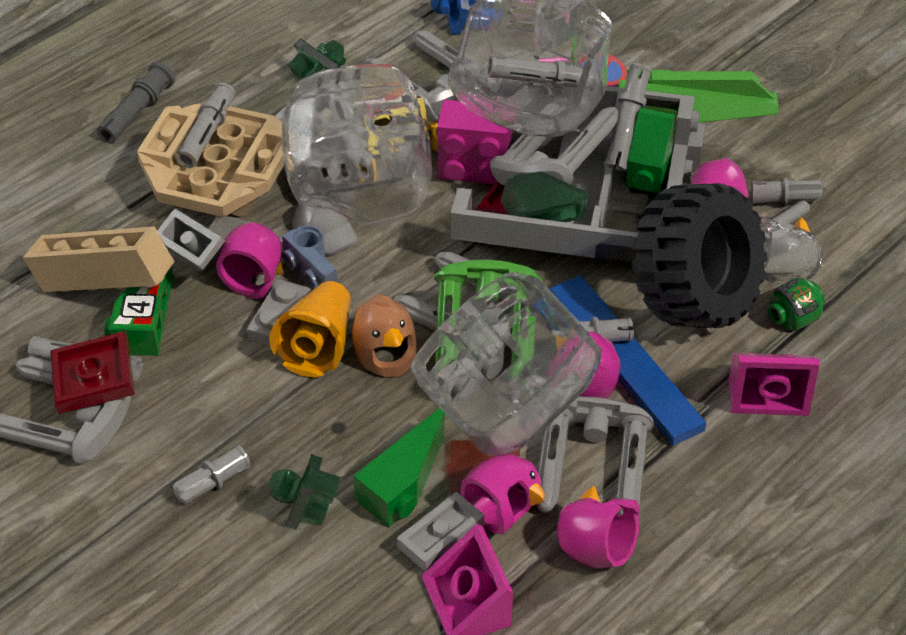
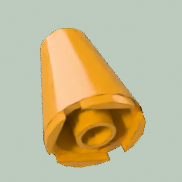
(313, 331)

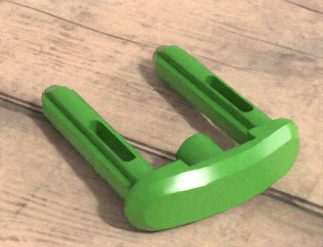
(474, 271)

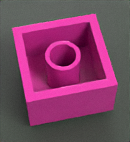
(468, 144)

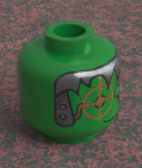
(796, 304)

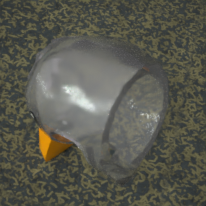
(790, 251)

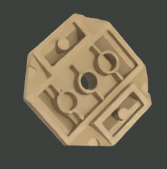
(232, 169)

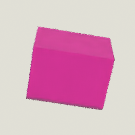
(470, 587)

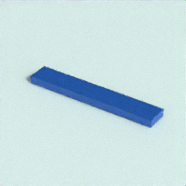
(638, 371)

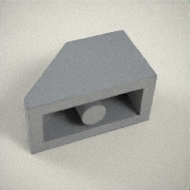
(189, 240)

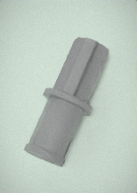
(786, 191)
(610, 328)
(211, 475)

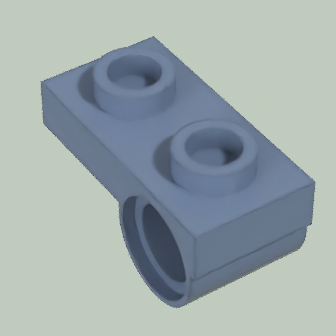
(306, 255)

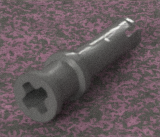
(143, 94)

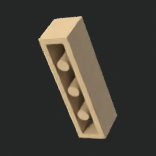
(99, 259)

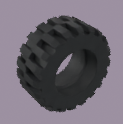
(699, 255)

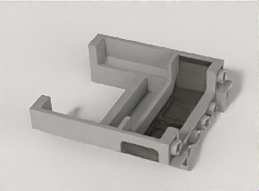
(613, 208)

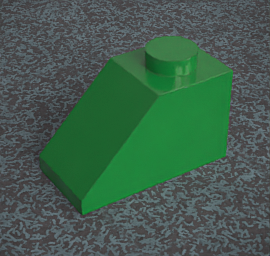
(650, 151)

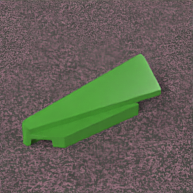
(717, 93)

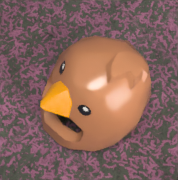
(380, 324)

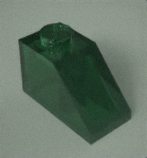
(543, 198)

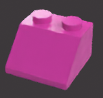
(772, 383)

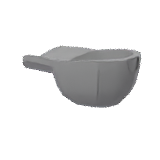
(335, 227)

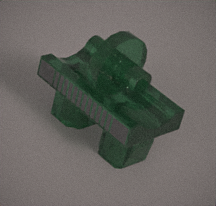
(325, 57)
(308, 493)

